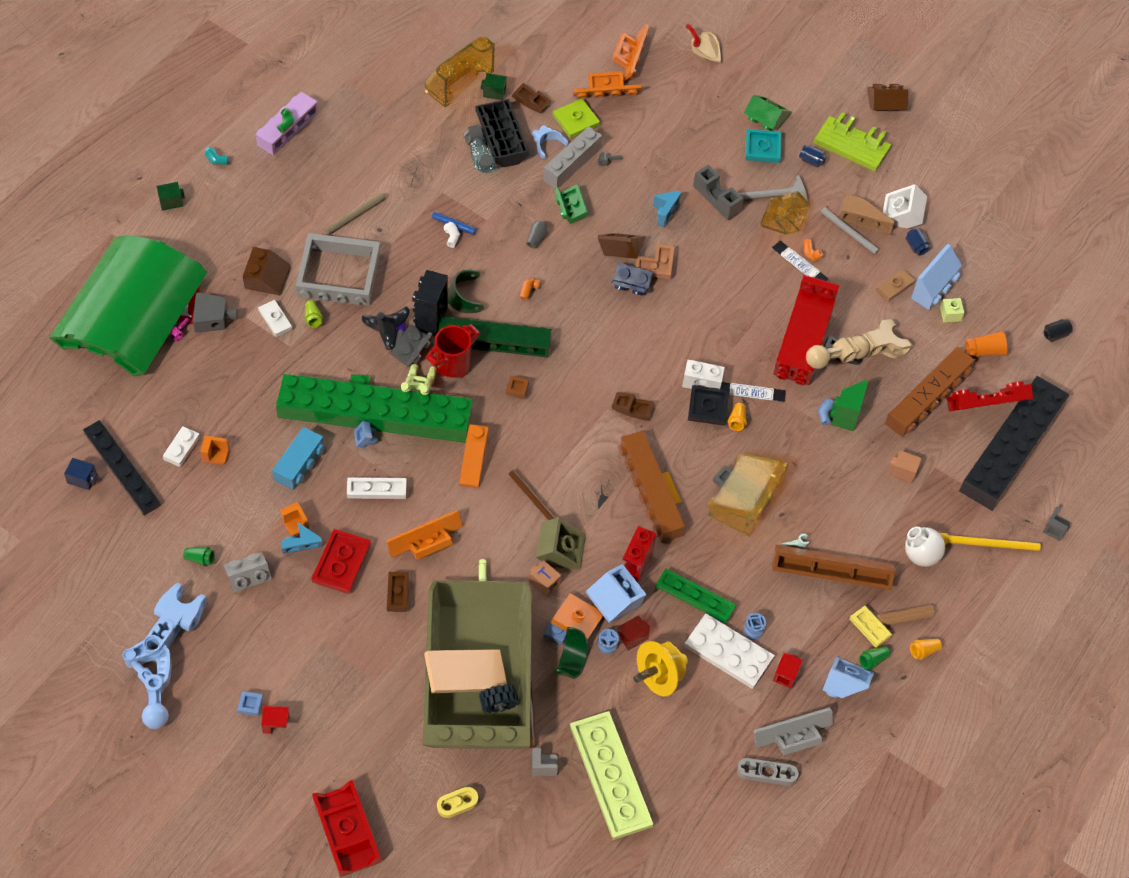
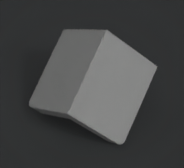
(543, 763)

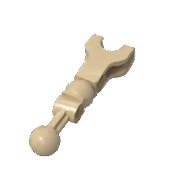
(868, 344)

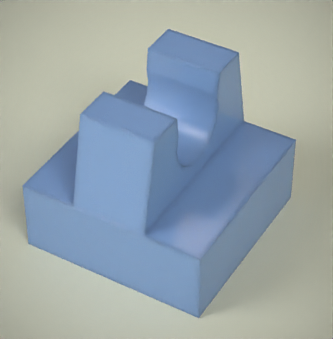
(363, 435)

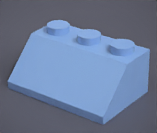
(937, 278)

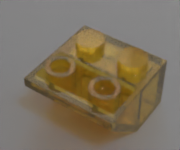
(785, 213)

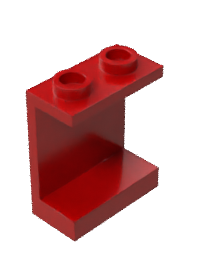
(639, 552)

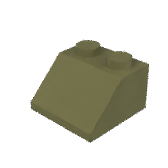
(560, 544)

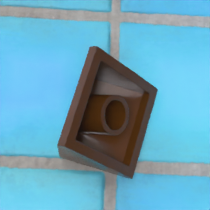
(621, 245)

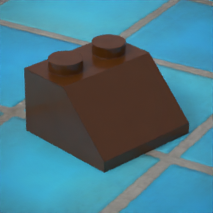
(265, 272)

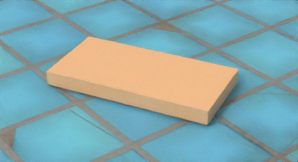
(464, 670)

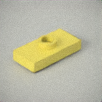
(870, 626)

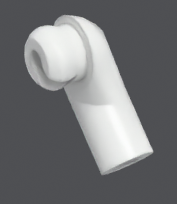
(452, 229)

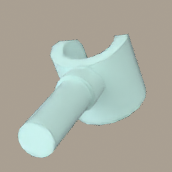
(799, 542)

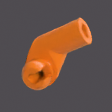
(814, 255)

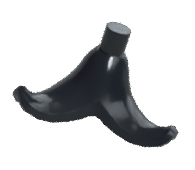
(387, 325)

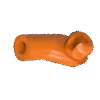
(528, 286)

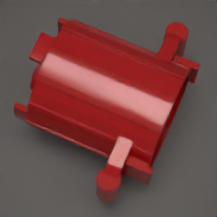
(453, 350)

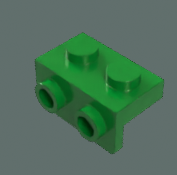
(572, 203)

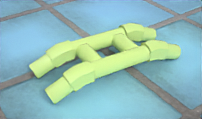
(417, 382)

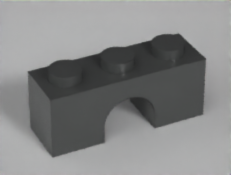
(708, 184)

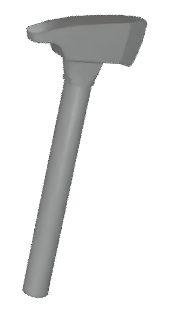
(798, 186)

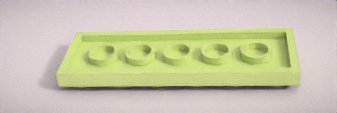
(611, 775)

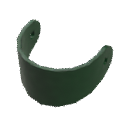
(455, 299)
(573, 654)

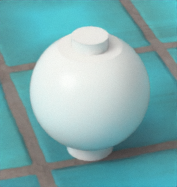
(924, 546)

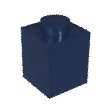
(80, 474)

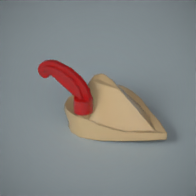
(705, 45)

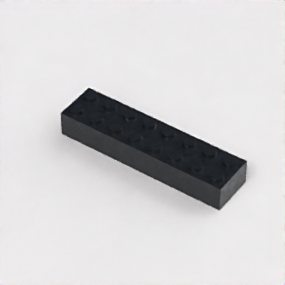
(1013, 444)

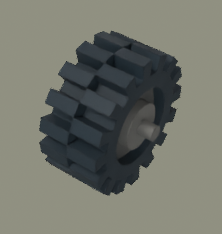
(498, 698)

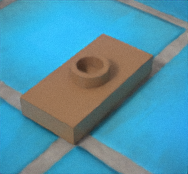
(895, 285)

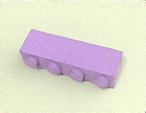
(303, 110)

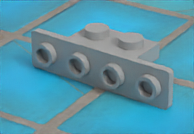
(795, 733)

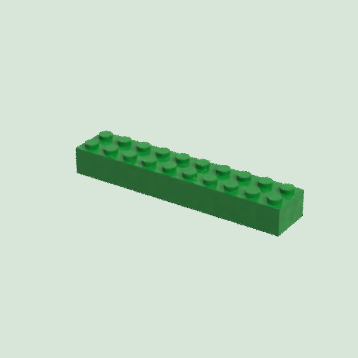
(384, 407)

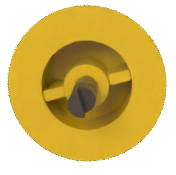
(660, 667)

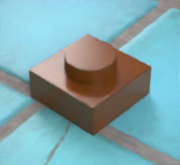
(517, 387)

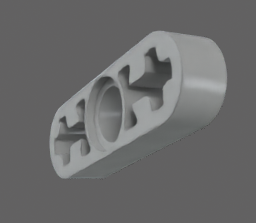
(781, 780)

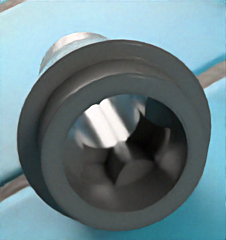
(537, 232)

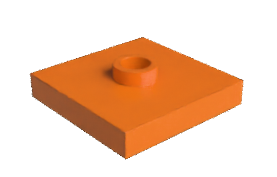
(577, 614)

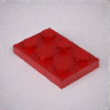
(341, 561)

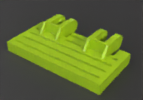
(854, 144)

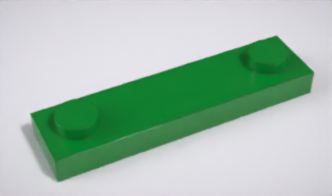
(695, 596)

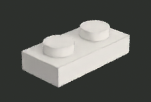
(181, 446)

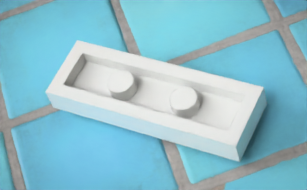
(376, 488)

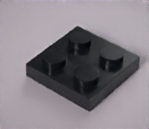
(708, 405)

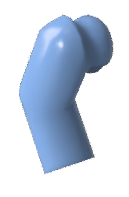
(823, 410)

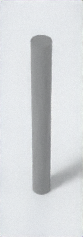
(863, 241)

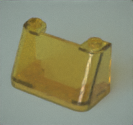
(475, 57)
(747, 491)

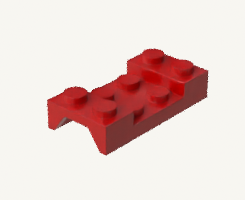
(1012, 393)
(346, 829)

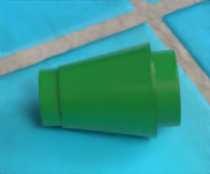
(200, 555)
(872, 658)

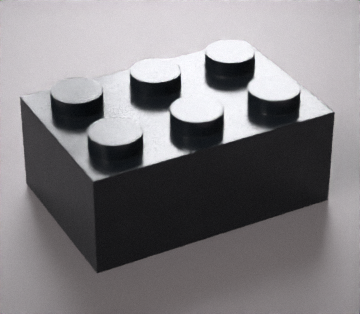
(430, 301)

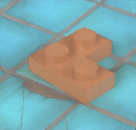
(661, 264)

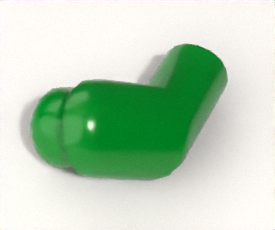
(288, 120)

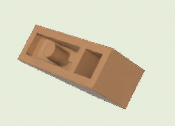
(863, 214)

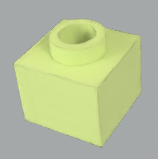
(952, 310)

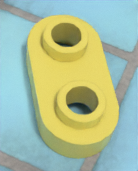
(456, 801)

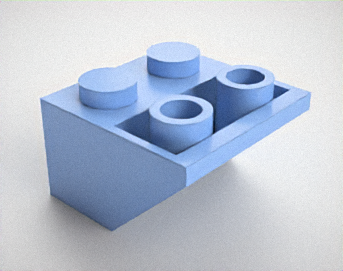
(616, 593)

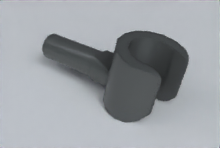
(604, 158)

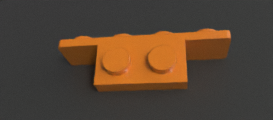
(628, 51)
(606, 83)
(426, 537)

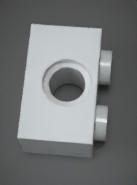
(702, 375)

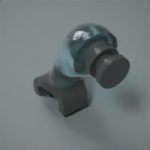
(479, 151)

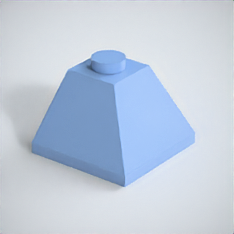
(846, 679)

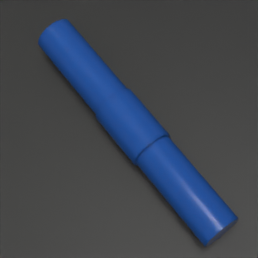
(464, 227)

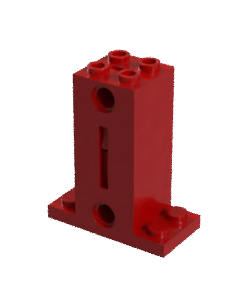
(805, 329)

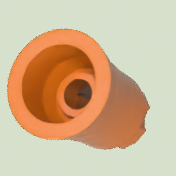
(987, 345)

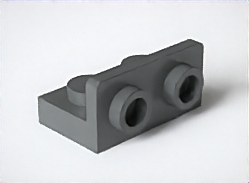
(410, 345)

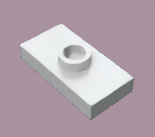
(275, 318)

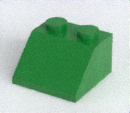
(766, 112)
(848, 405)

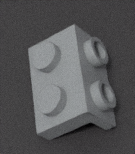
(247, 572)

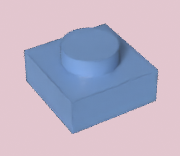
(555, 633)
(250, 703)

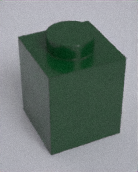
(494, 86)
(170, 196)

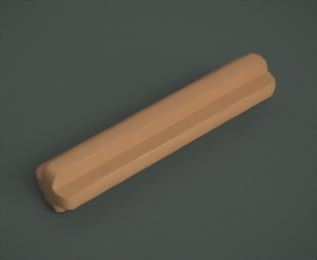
(906, 615)

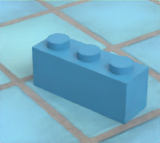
(298, 458)

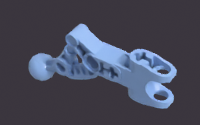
(172, 619)

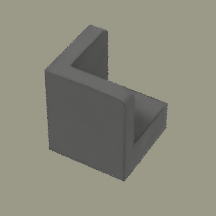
(1056, 526)

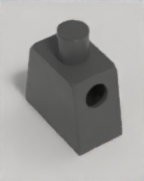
(211, 313)

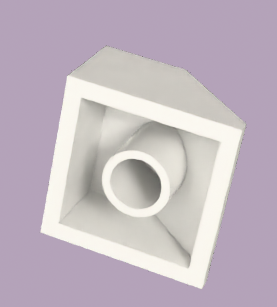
(906, 206)

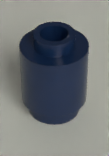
(812, 156)
(918, 241)

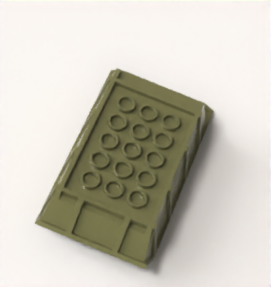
(479, 618)

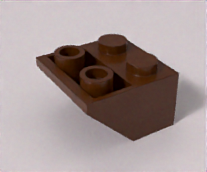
(887, 98)

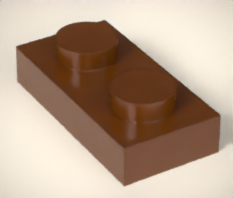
(397, 591)

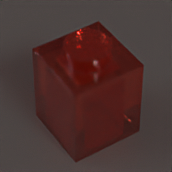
(634, 632)

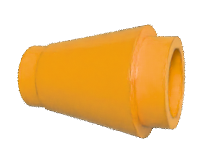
(737, 419)
(923, 648)

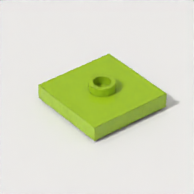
(575, 118)

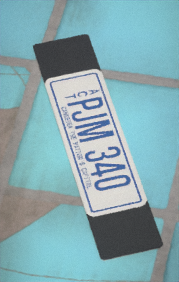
(798, 261)
(754, 391)

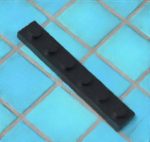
(121, 467)

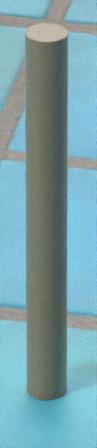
(363, 208)

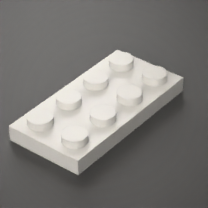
(729, 651)

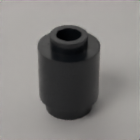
(1057, 330)

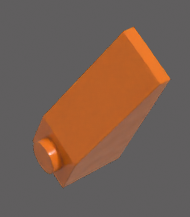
(474, 456)

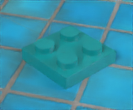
(763, 146)

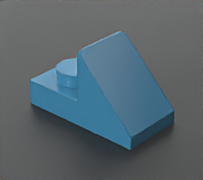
(666, 204)
(307, 541)

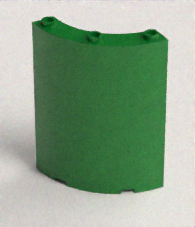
(130, 302)

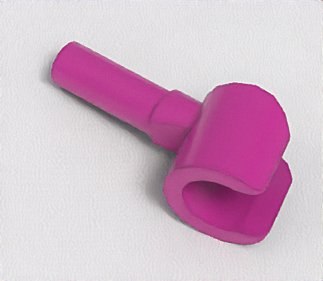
(176, 332)

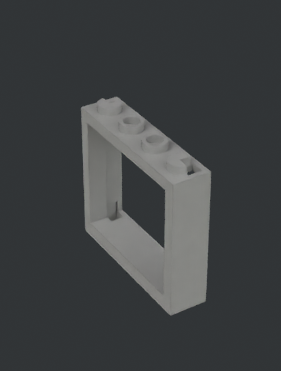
(342, 246)

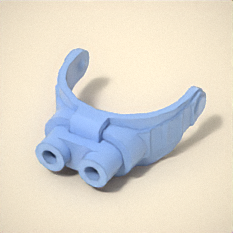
(547, 134)

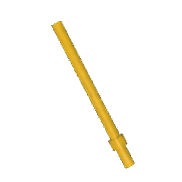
(990, 542)

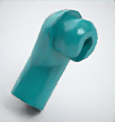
(214, 158)

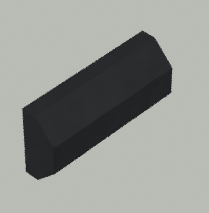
(502, 132)

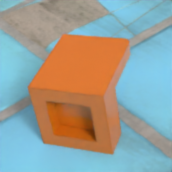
(214, 450)
(292, 516)

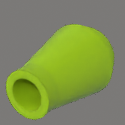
(313, 317)

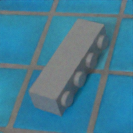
(572, 157)

